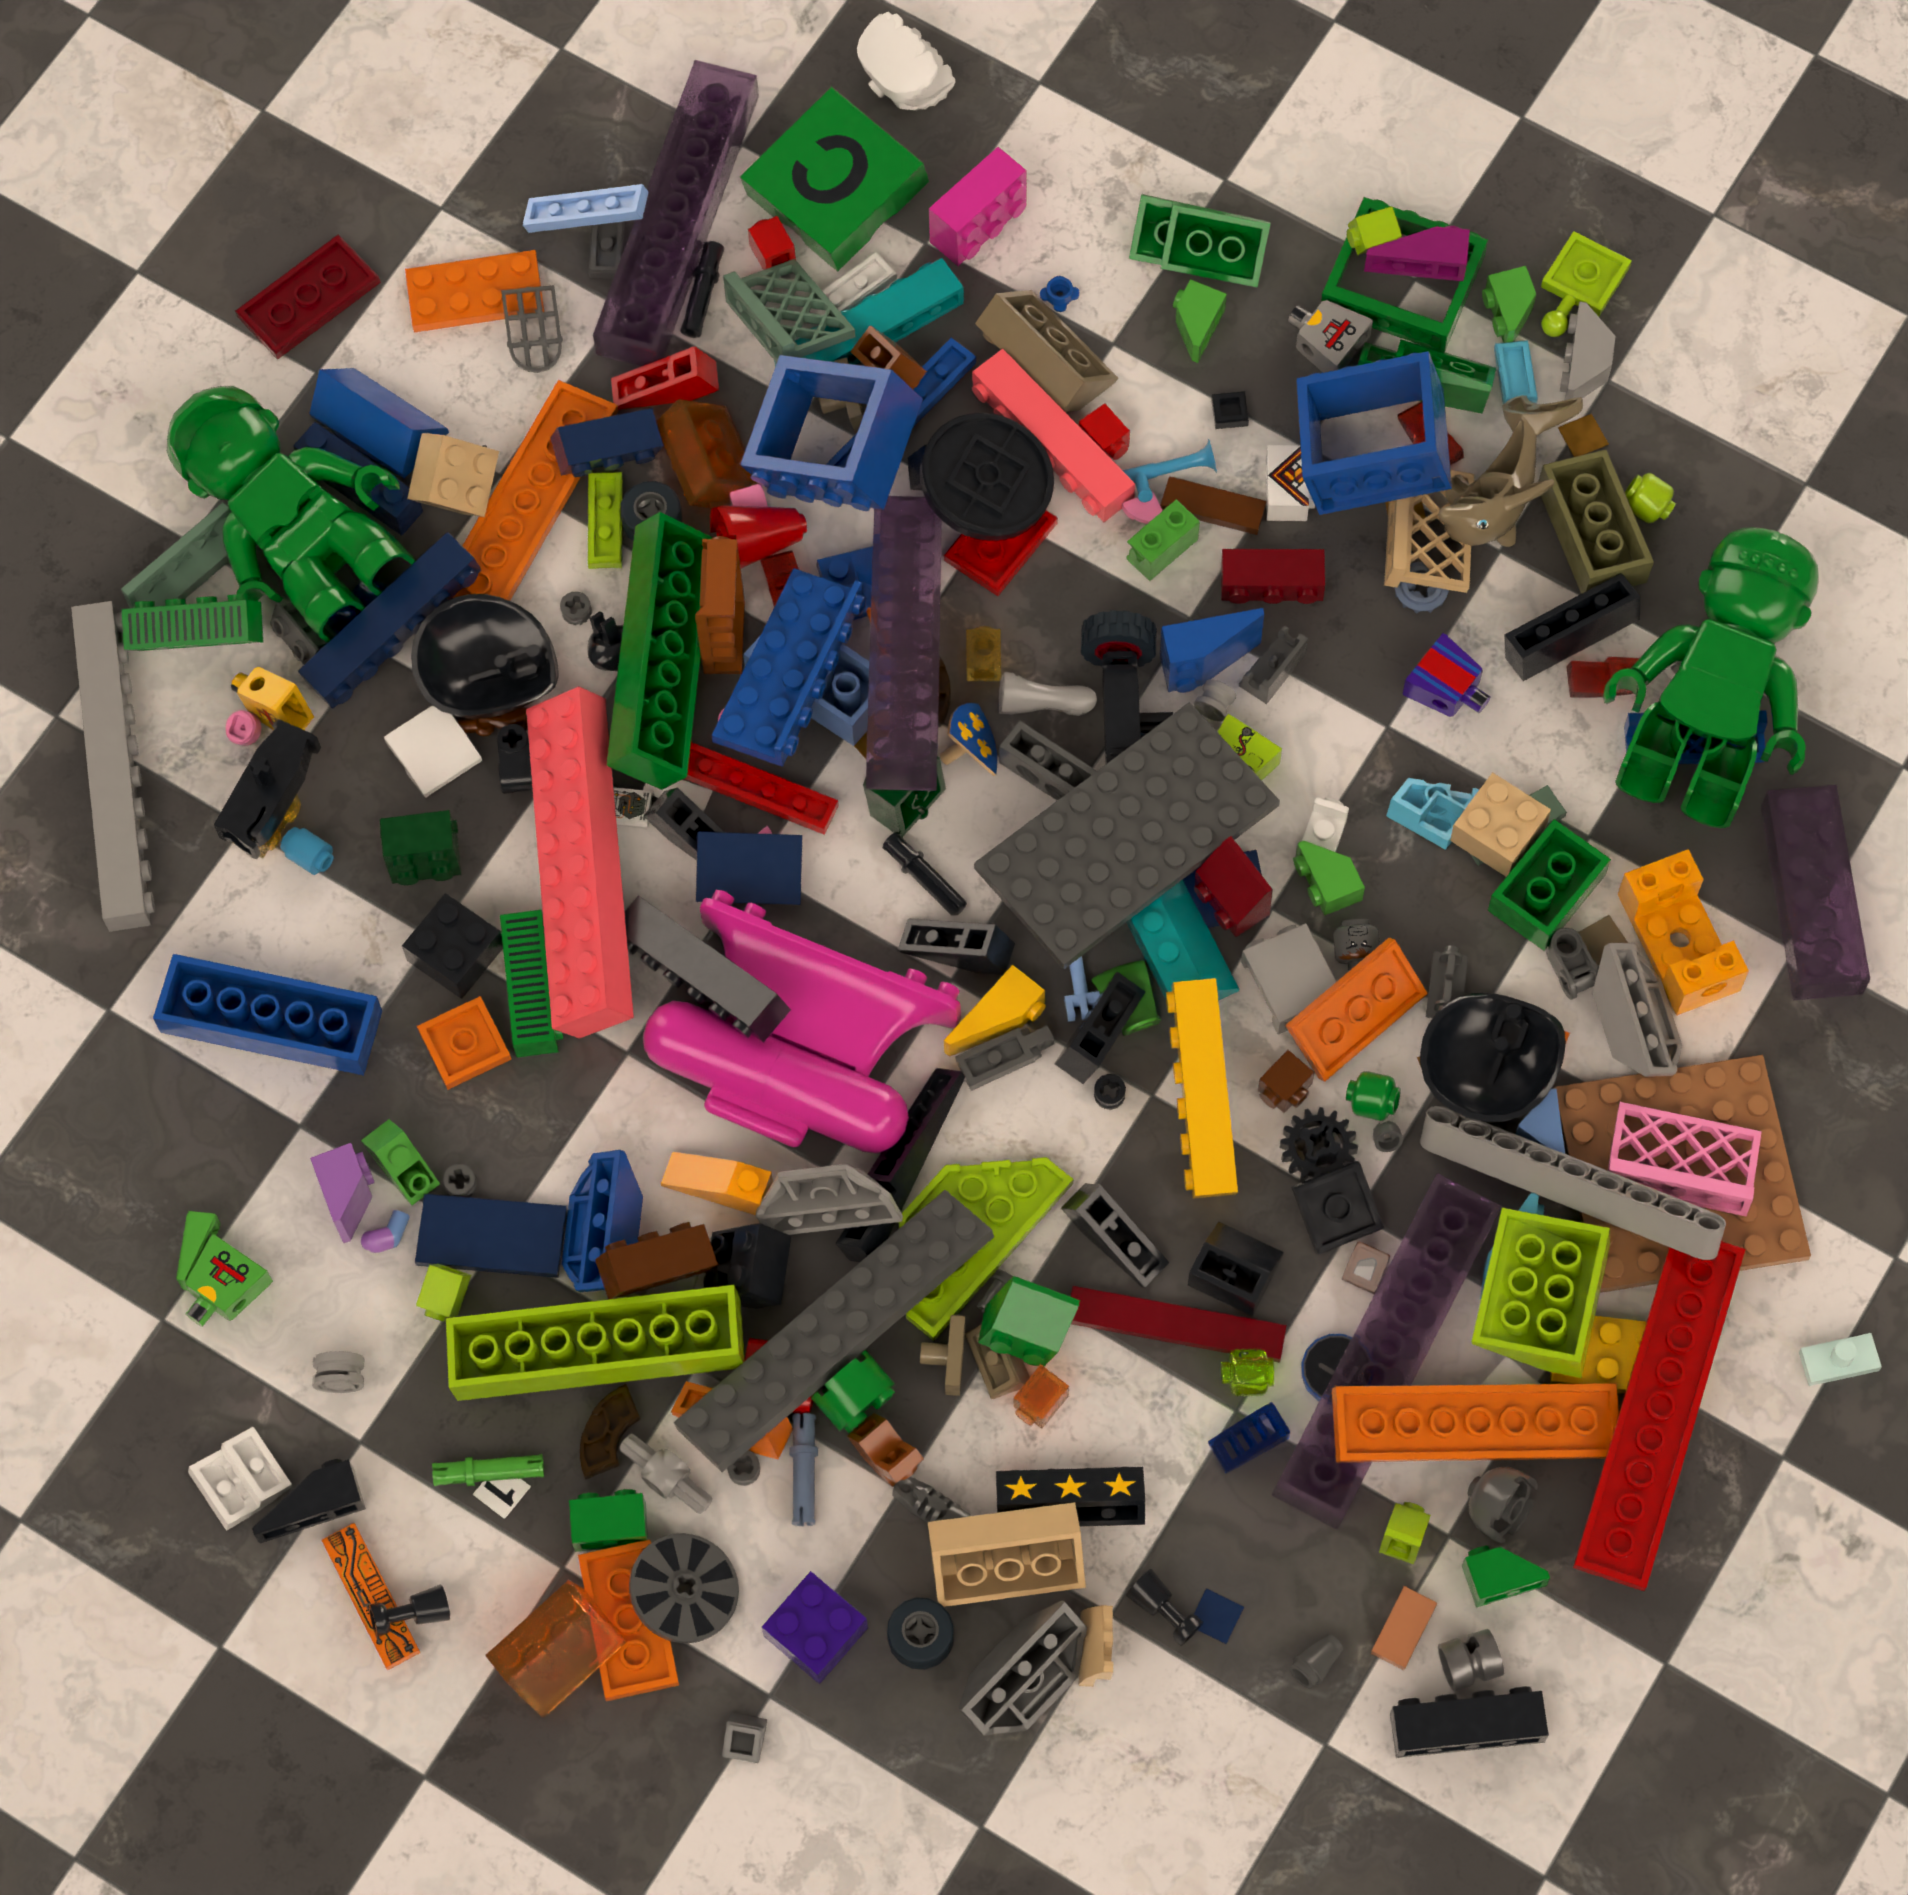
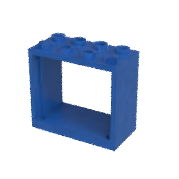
(1379, 474)

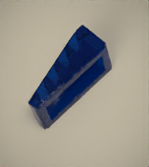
(1255, 1419)

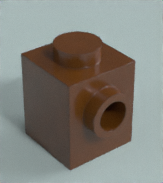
(1286, 1083)

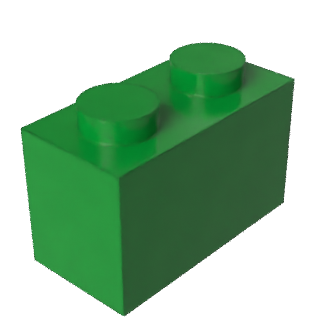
(607, 1520)

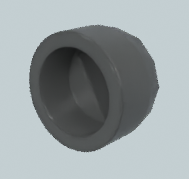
(1388, 1144)

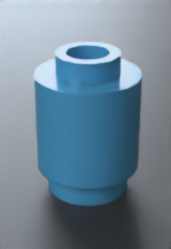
(307, 850)

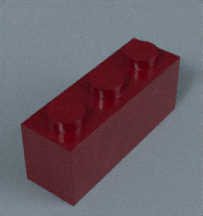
(1272, 575)

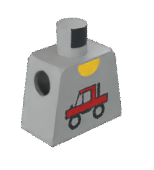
(1330, 334)

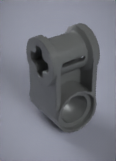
(1574, 970)

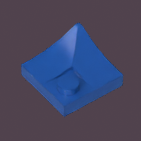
(847, 569)

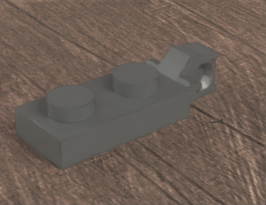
(1003, 1055)

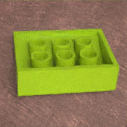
(1542, 1291)

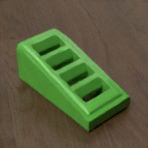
(197, 1231)

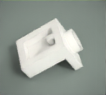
(1326, 823)

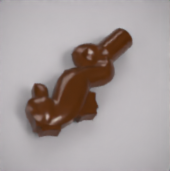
(486, 726)

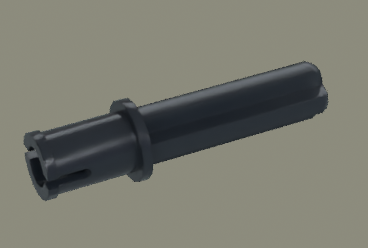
(914, 864)

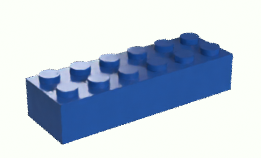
(268, 1014)

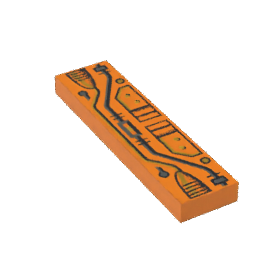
(367, 1587)

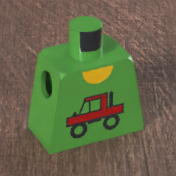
(224, 1282)

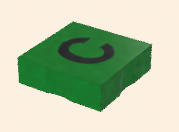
(834, 178)

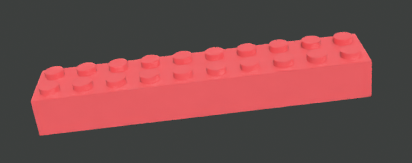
(579, 864)

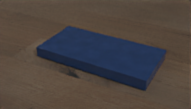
(491, 1235)

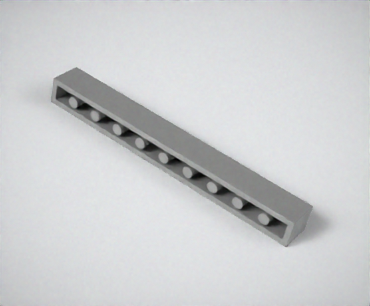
(111, 767)

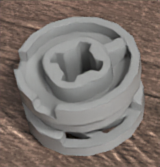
(338, 1372)

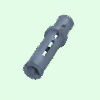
(803, 1456)

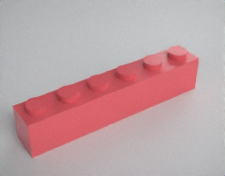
(1073, 454)

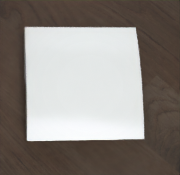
(432, 749)
(239, 1478)

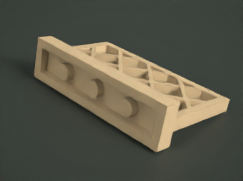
(1401, 543)

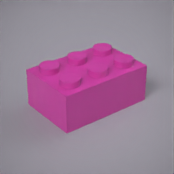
(978, 206)

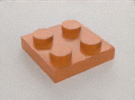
(464, 1042)

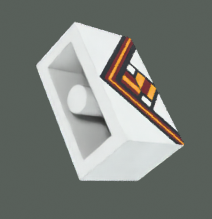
(1285, 488)

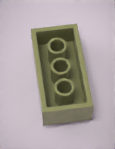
(1595, 521)

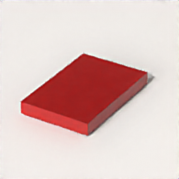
(997, 562)

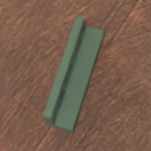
(182, 565)

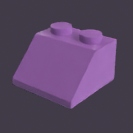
(345, 1186)

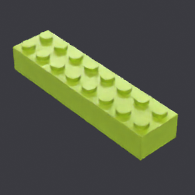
(594, 1343)

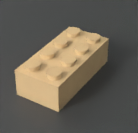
(1007, 1554)

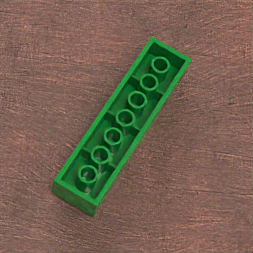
(658, 654)

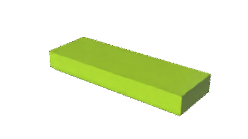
(605, 520)

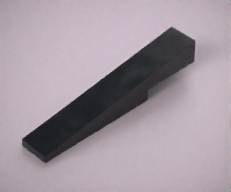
(900, 1165)

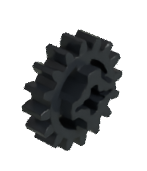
(1307, 1138)

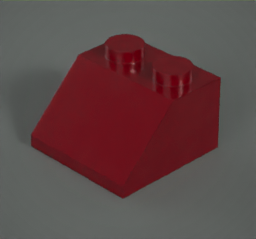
(1233, 888)

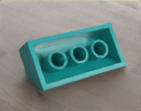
(1179, 943)

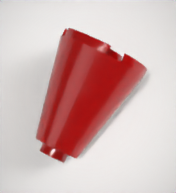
(758, 529)

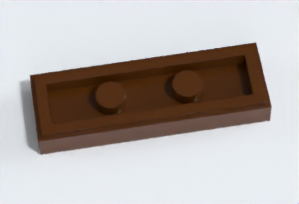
(1216, 505)

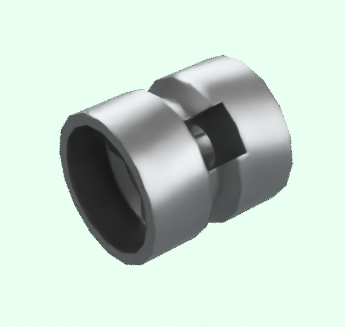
(1470, 1659)

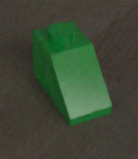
(1500, 1575)

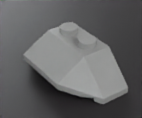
(1636, 1012)
(826, 1201)

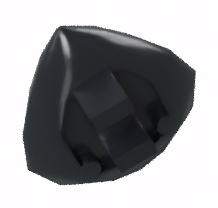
(604, 643)

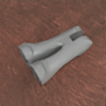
(1024, 696)

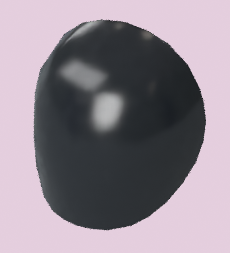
(482, 657)
(1491, 1056)

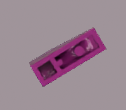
(1426, 254)

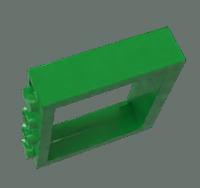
(1394, 319)

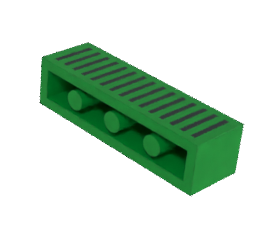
(192, 625)
(528, 984)

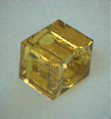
(987, 666)

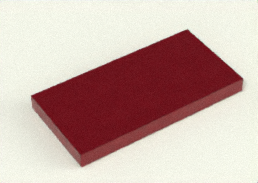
(307, 296)

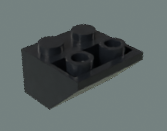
(752, 1261)
(1234, 1268)

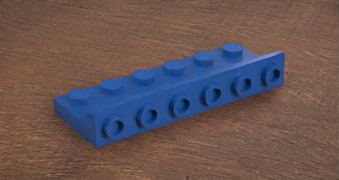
(789, 667)

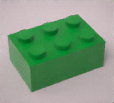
(1548, 884)

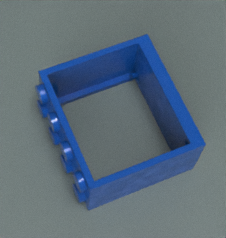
(877, 446)

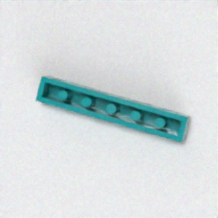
(898, 309)

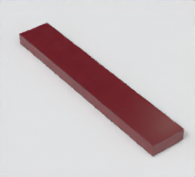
(1176, 1323)

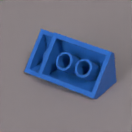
(371, 418)

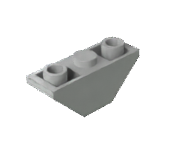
(1588, 354)

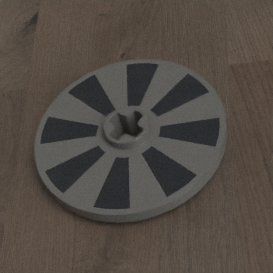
(678, 1615)

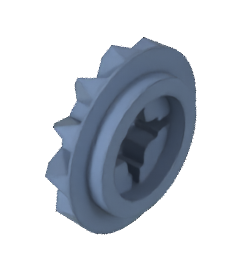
(1414, 600)

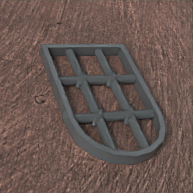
(523, 319)

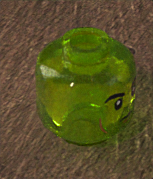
(1248, 1372)

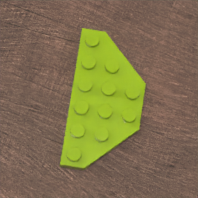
(1009, 1201)

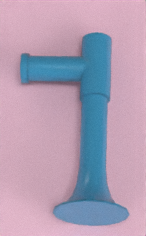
(1141, 474)

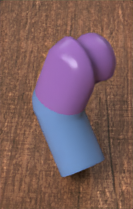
(386, 1237)

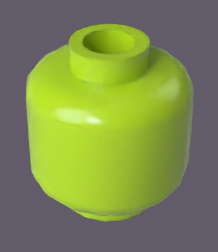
(1650, 497)

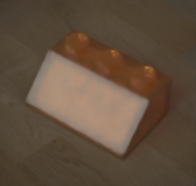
(704, 452)
(556, 1648)

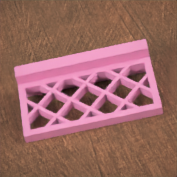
(1685, 1185)

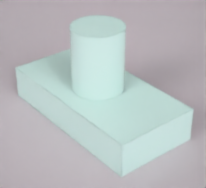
(1840, 1359)

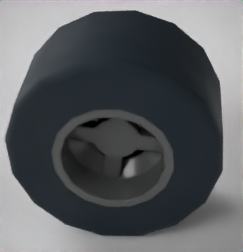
(647, 500)
(916, 1620)

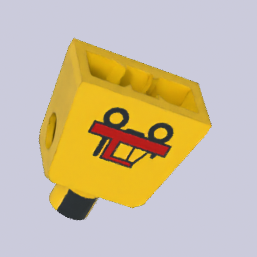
(272, 698)

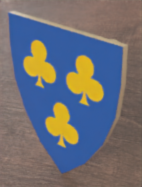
(972, 736)

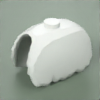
(903, 64)

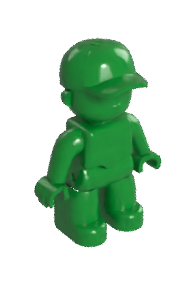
(232, 452)
(1753, 598)

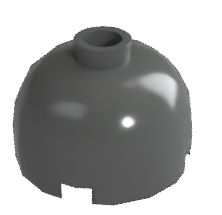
(1500, 1501)

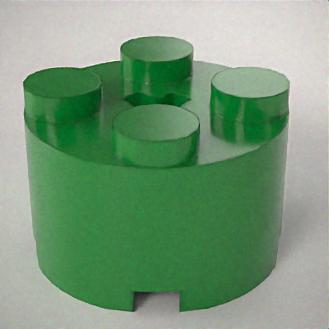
(853, 1392)

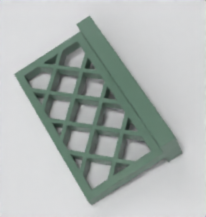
(765, 321)

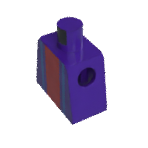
(1446, 679)

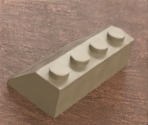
(1045, 348)

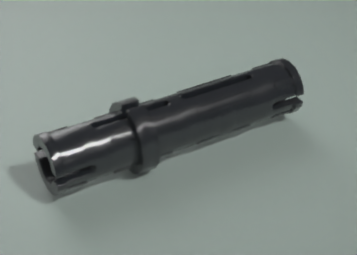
(705, 276)

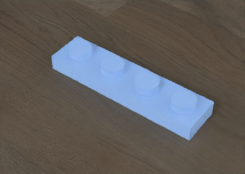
(585, 208)

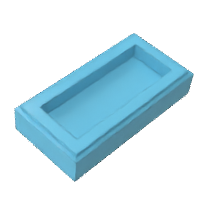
(1515, 370)

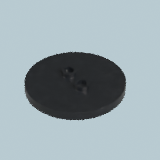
(986, 476)

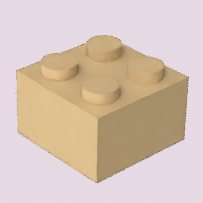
(453, 474)
(1500, 824)

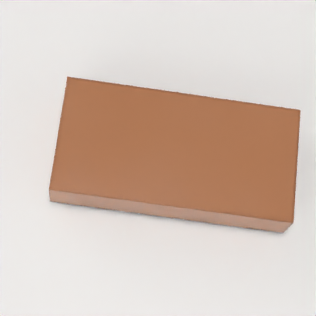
(1404, 1628)

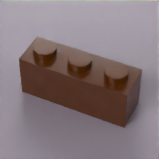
(655, 1260)

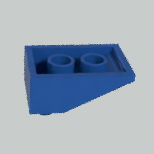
(1205, 647)

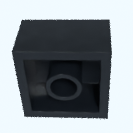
(453, 945)

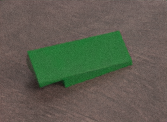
(1199, 241)
(1463, 380)

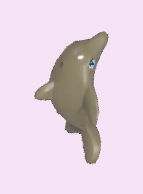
(1496, 499)

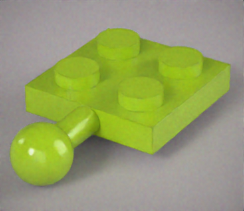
(1582, 274)

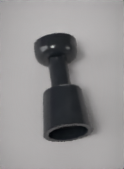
(1154, 1597)
(424, 1608)

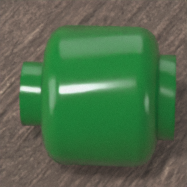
(1373, 1096)

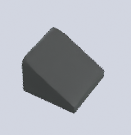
(744, 1737)

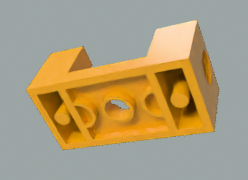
(1664, 902)

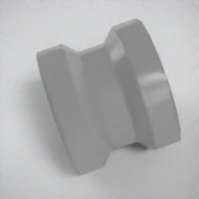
(1215, 700)

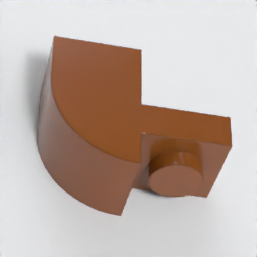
(885, 1449)

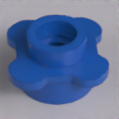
(1062, 285)

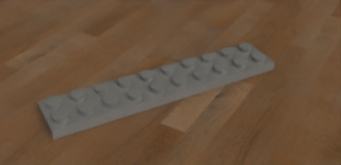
(833, 1330)

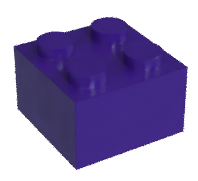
(815, 1627)

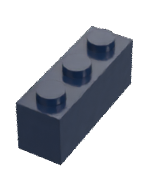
(607, 442)

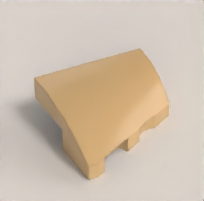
(1097, 1645)

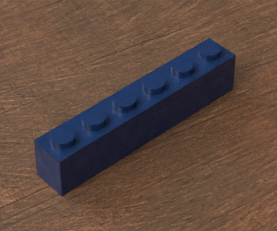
(389, 621)

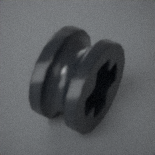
(1106, 1101)

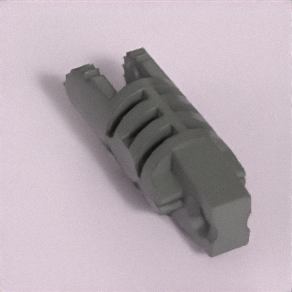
(925, 1501)

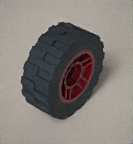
(1118, 632)

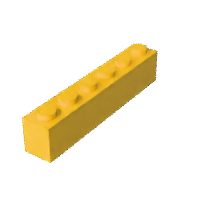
(1204, 1088)

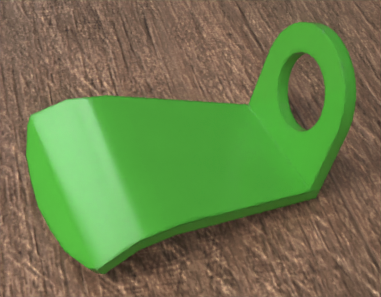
(1145, 1012)

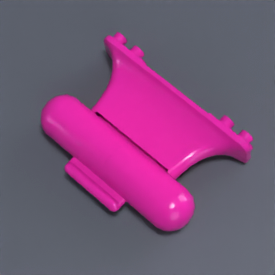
(819, 1055)

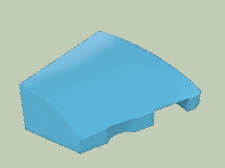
(1429, 809)

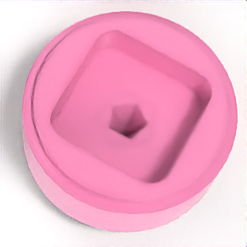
(243, 728)

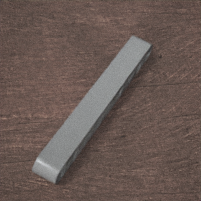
(1573, 1183)

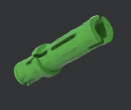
(487, 1470)

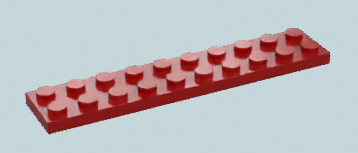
(1657, 1416)

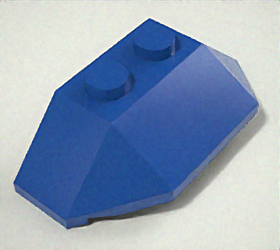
(600, 1212)

